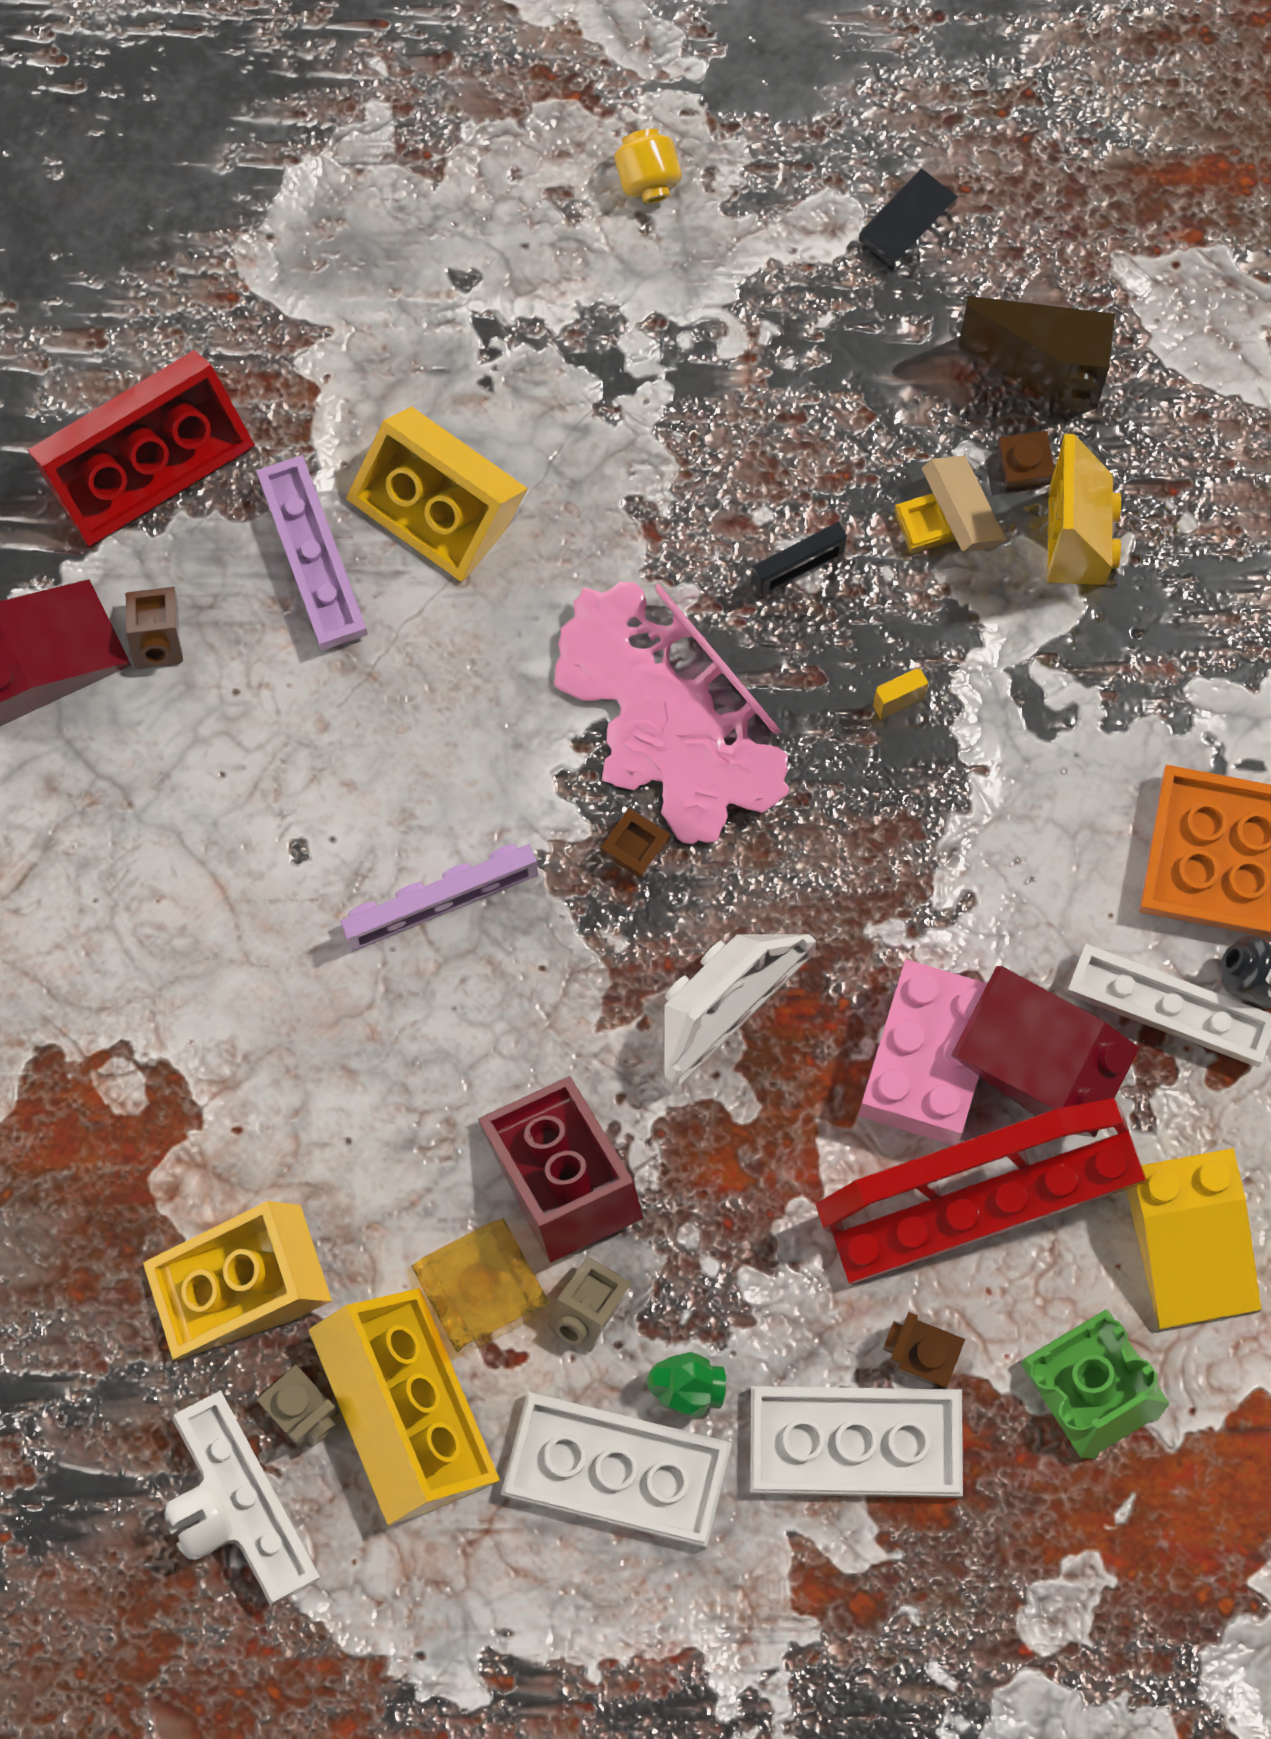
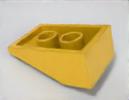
(1081, 518)
(1195, 1239)
(237, 1279)

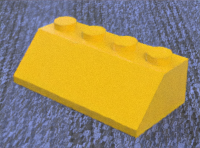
(403, 1404)

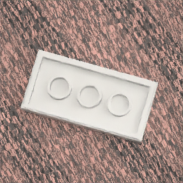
(856, 1442)
(616, 1469)

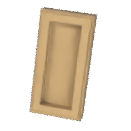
(963, 503)

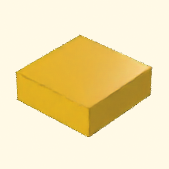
(923, 523)
(900, 693)

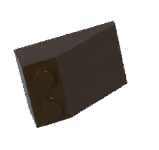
(1043, 347)

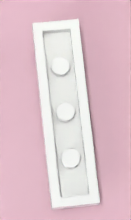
(1171, 1005)

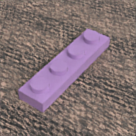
(312, 552)
(421, 903)

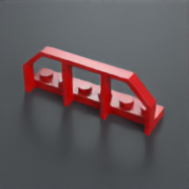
(987, 1206)

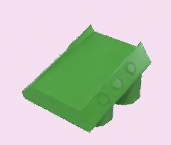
(1096, 1384)

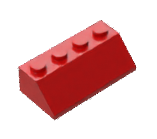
(142, 447)

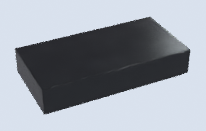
(908, 218)
(799, 560)

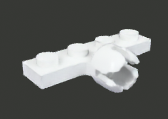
(235, 1503)

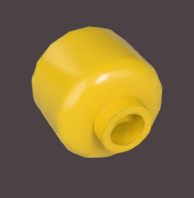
(648, 165)

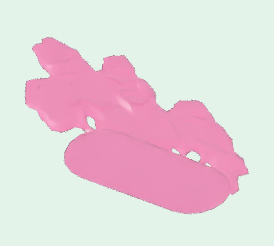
(666, 721)

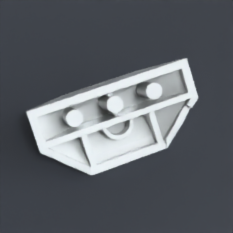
(724, 996)

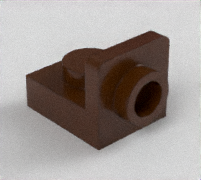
(153, 627)
(923, 1351)

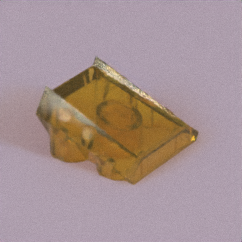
(481, 1286)

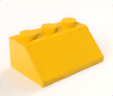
(435, 492)

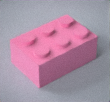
(914, 1076)

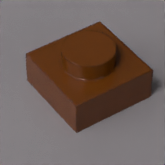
(1026, 459)
(635, 843)

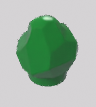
(688, 1384)

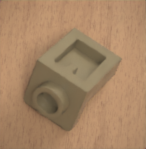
(588, 1304)
(299, 1408)

